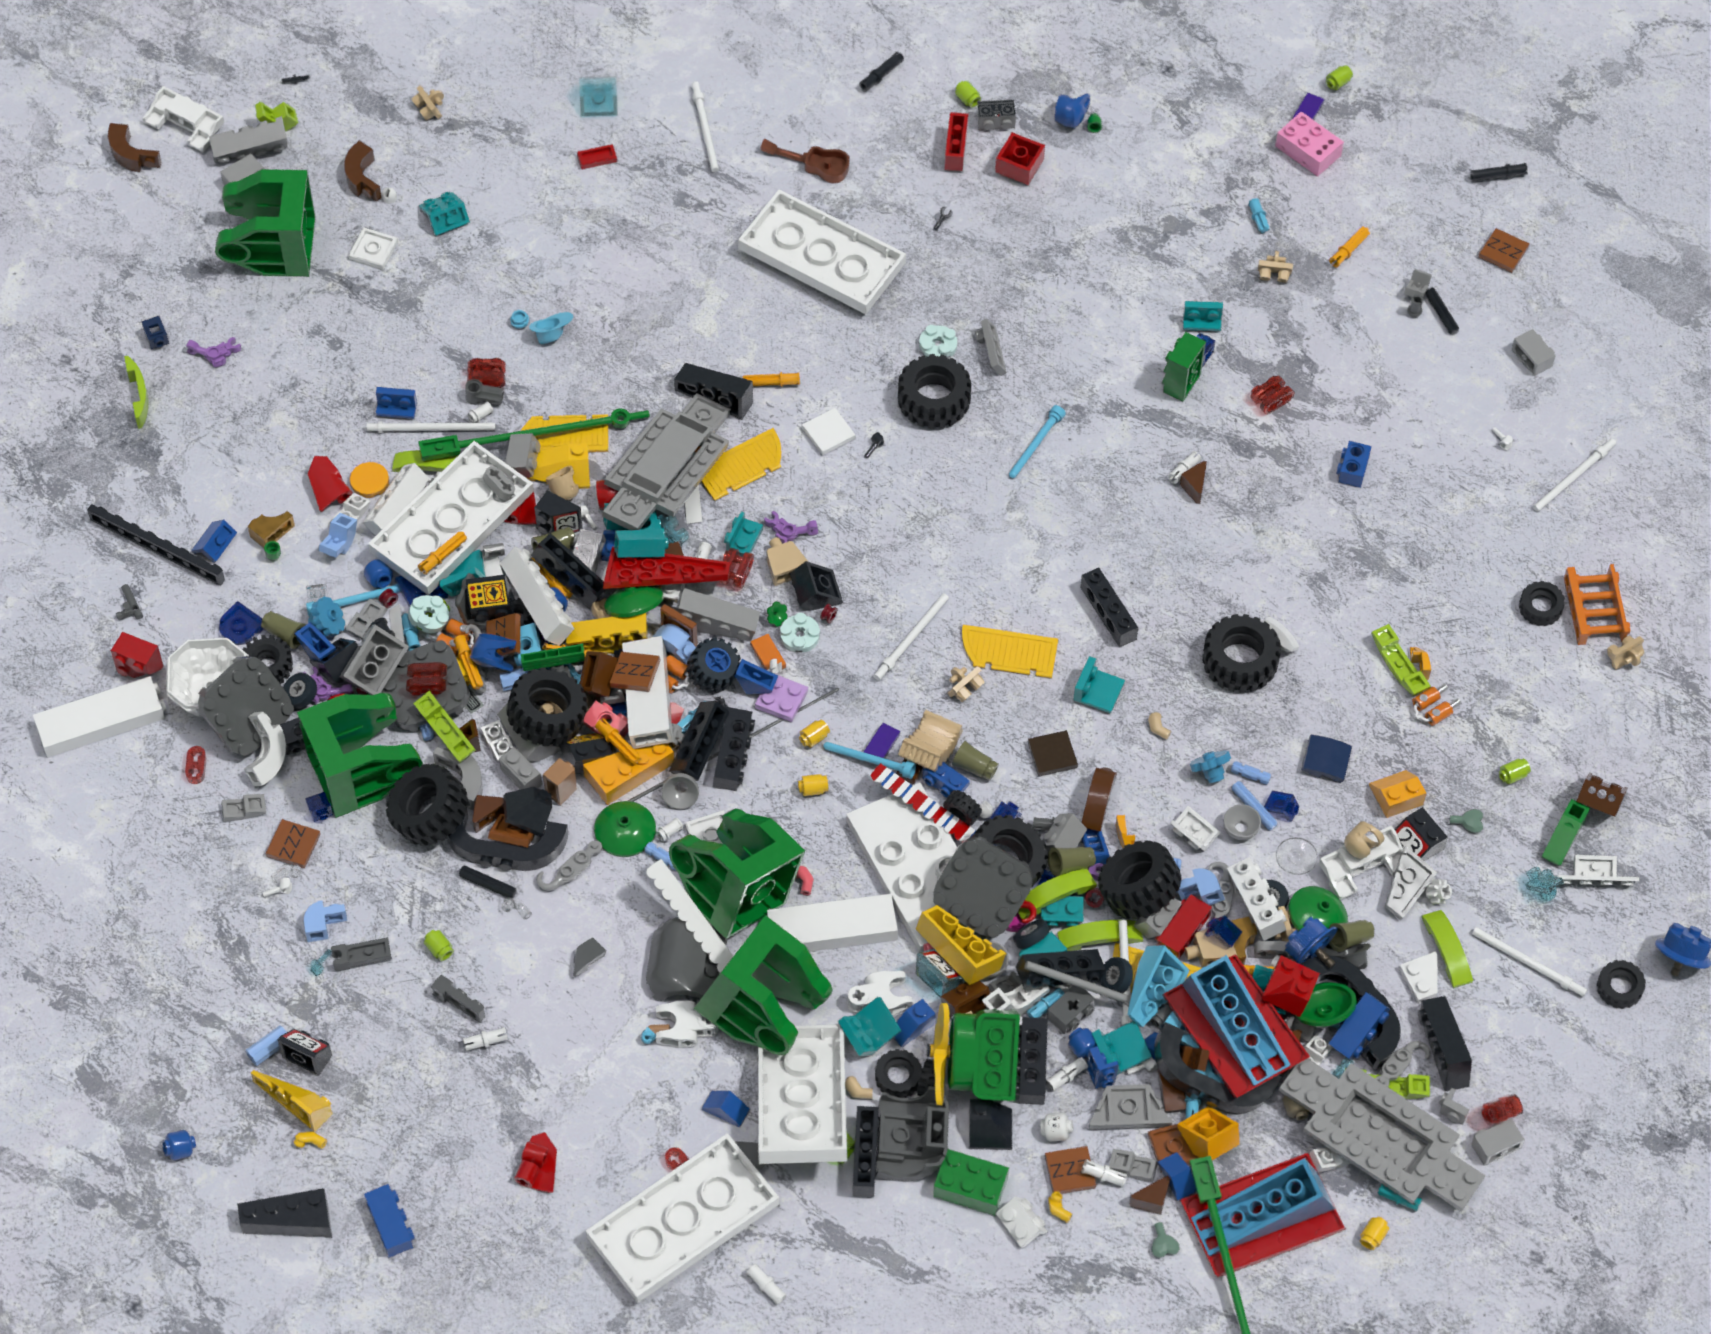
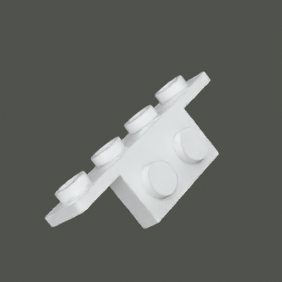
(1596, 869)

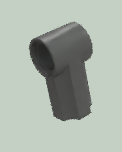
(477, 393)

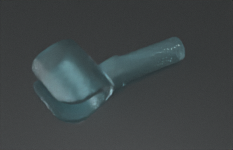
(316, 965)

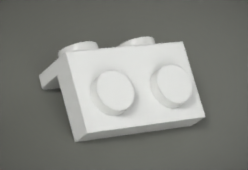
(1195, 828)
(1021, 1221)

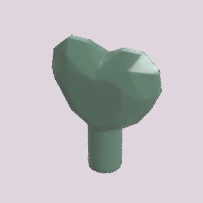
(1470, 820)
(1164, 1243)

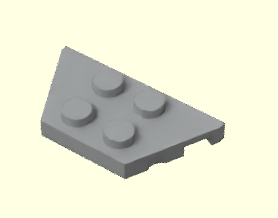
(1129, 1108)

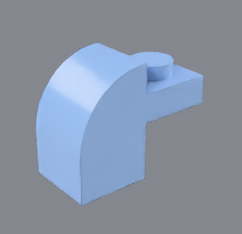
(340, 535)
(676, 641)
(1202, 883)
(318, 917)

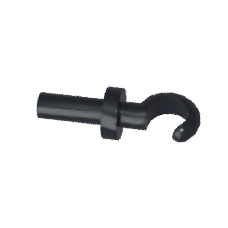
(295, 78)

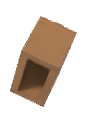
(560, 781)

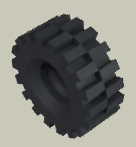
(272, 649)

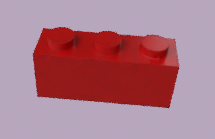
(956, 141)
(1184, 925)

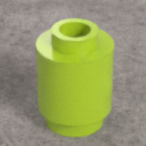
(1339, 77)
(967, 93)
(1514, 771)
(438, 945)

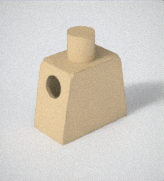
(783, 560)
(1207, 949)

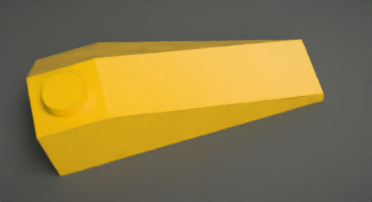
(556, 458)
(300, 1102)

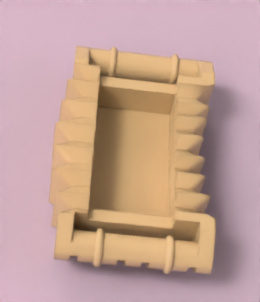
(931, 741)

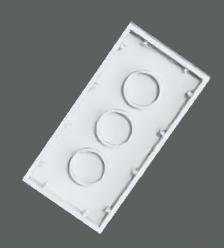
(822, 251)
(448, 505)
(904, 853)
(804, 1099)
(682, 1217)

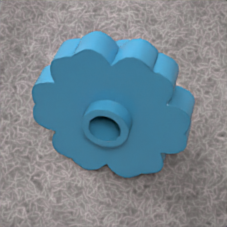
(327, 617)
(1211, 765)

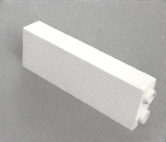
(650, 711)
(99, 716)
(839, 922)

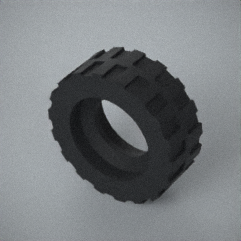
(1546, 590)
(1625, 969)
(898, 1057)

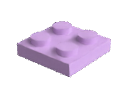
(783, 700)

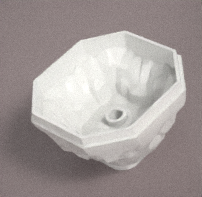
(197, 666)

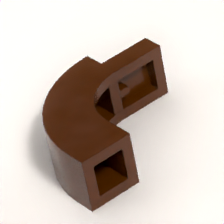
(128, 156)
(355, 163)
(1098, 798)

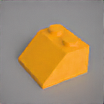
(1398, 793)
(1209, 1133)

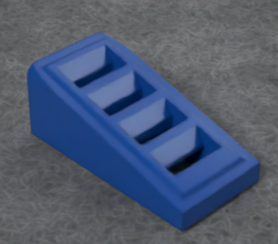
(1103, 853)

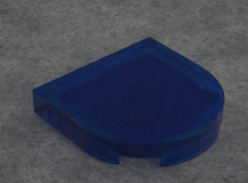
(240, 624)

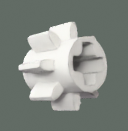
(1438, 891)

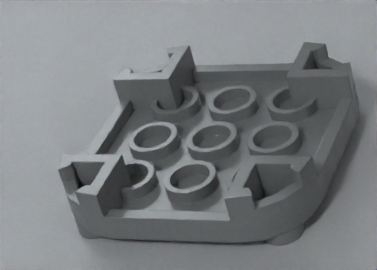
(238, 693)
(451, 700)
(983, 886)

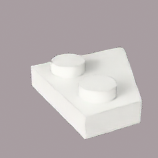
(1421, 976)

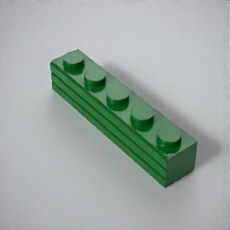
(553, 657)

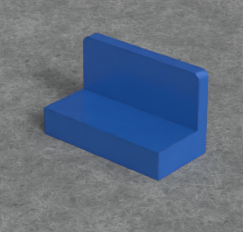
(215, 540)

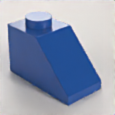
(915, 1022)

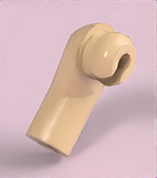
(1156, 725)
(856, 1090)

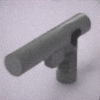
(130, 605)

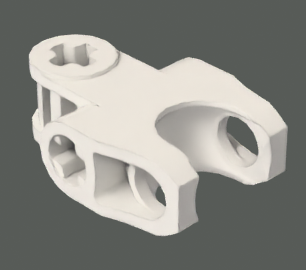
(879, 985)
(688, 1025)

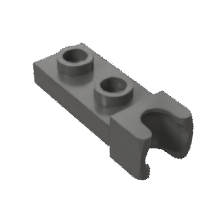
(360, 953)
(445, 991)

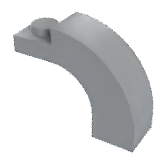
(467, 769)

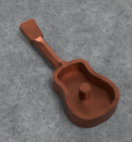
(829, 164)

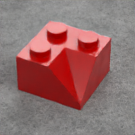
(1020, 158)
(135, 656)
(1290, 986)

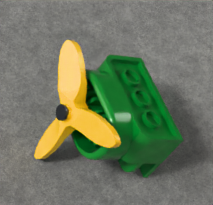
(979, 1053)

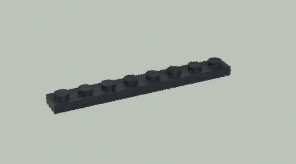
(155, 544)

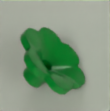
(777, 613)

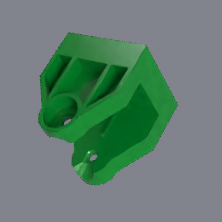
(278, 227)
(334, 742)
(741, 876)
(764, 968)

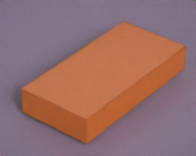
(766, 651)

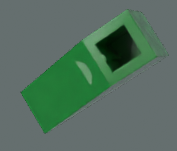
(1566, 832)

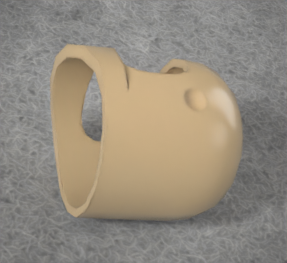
(563, 485)
(1358, 843)

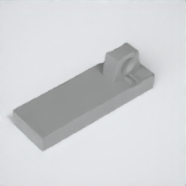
(988, 334)

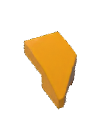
(1420, 656)
(1121, 830)

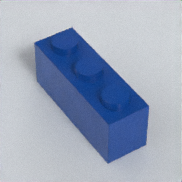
(1360, 1026)
(389, 1220)

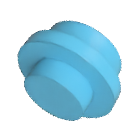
(519, 319)

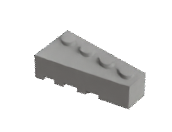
(249, 141)
(718, 615)

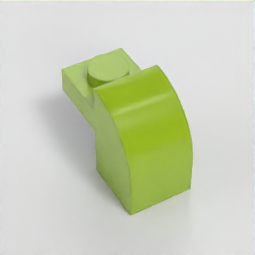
(267, 114)

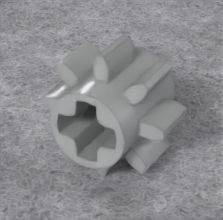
(678, 736)

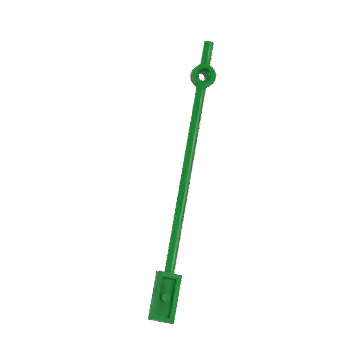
(450, 446)
(1209, 1191)

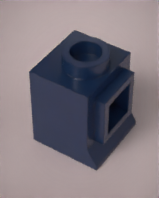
(156, 339)

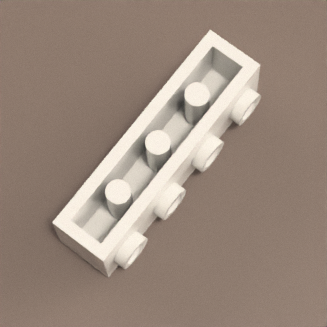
(402, 490)
(1257, 899)

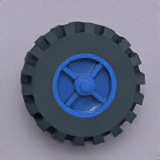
(713, 665)

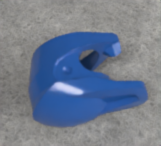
(1071, 111)
(485, 653)

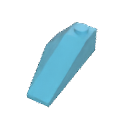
(1155, 975)

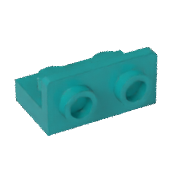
(1202, 316)
(743, 534)
(1067, 910)

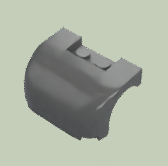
(679, 963)
(911, 1136)

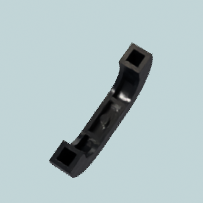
(510, 856)
(1346, 973)
(1199, 1085)

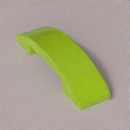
(140, 407)
(414, 456)
(1398, 662)
(444, 726)
(1057, 889)
(1096, 933)
(1449, 947)
(1410, 1087)

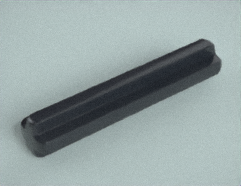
(1442, 310)
(487, 882)

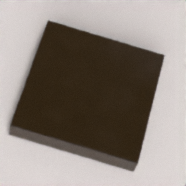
(1052, 753)

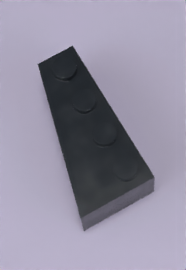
(719, 387)
(1446, 1043)
(288, 1215)

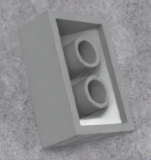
(374, 661)
(526, 748)

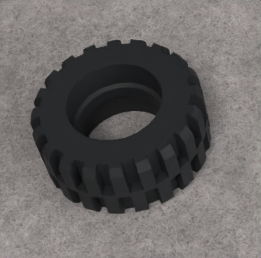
(932, 411)
(1238, 674)
(552, 687)
(440, 817)
(1019, 838)
(1157, 877)

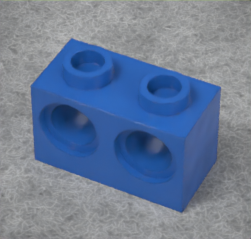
(1352, 463)

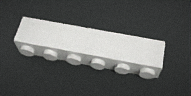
(537, 595)

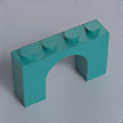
(646, 542)

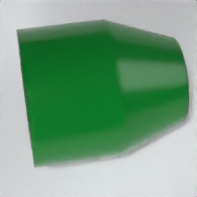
(1094, 123)
(272, 550)

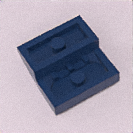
(1326, 758)

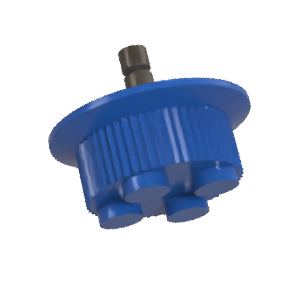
(1310, 942)
(1685, 947)

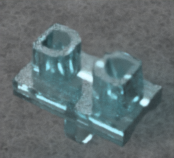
(669, 524)
(1543, 882)

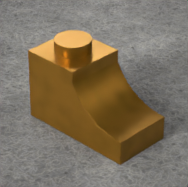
(270, 528)
(1246, 938)

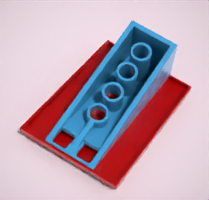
(1241, 1030)
(1266, 1214)

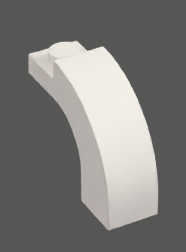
(272, 750)
(1019, 999)

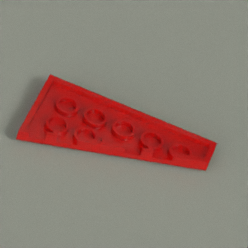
(662, 570)

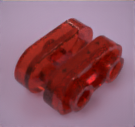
(487, 371)
(1272, 394)
(743, 570)
(426, 678)
(1502, 1109)

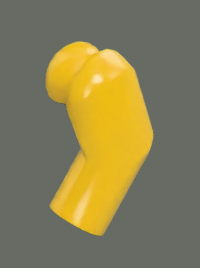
(309, 1137)
(1056, 1207)

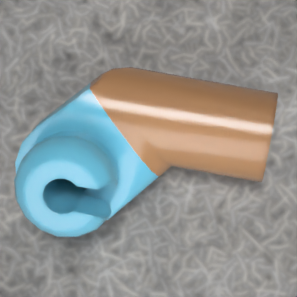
(649, 1033)

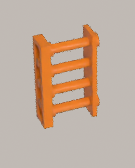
(1580, 614)

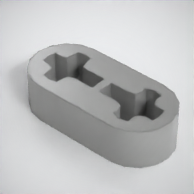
(498, 483)
(1269, 949)

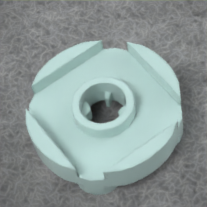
(938, 333)
(430, 604)
(803, 623)

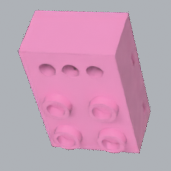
(1309, 144)

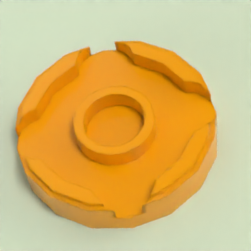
(369, 479)

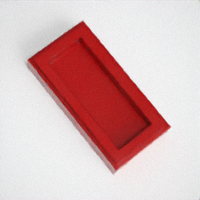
(597, 156)

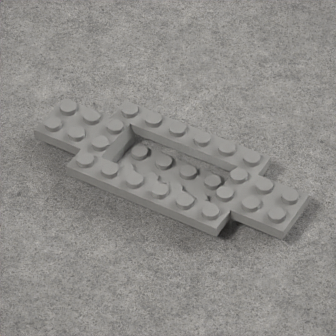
(658, 457)
(1386, 1151)

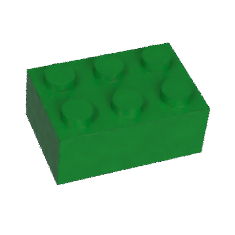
(1183, 366)
(971, 1182)

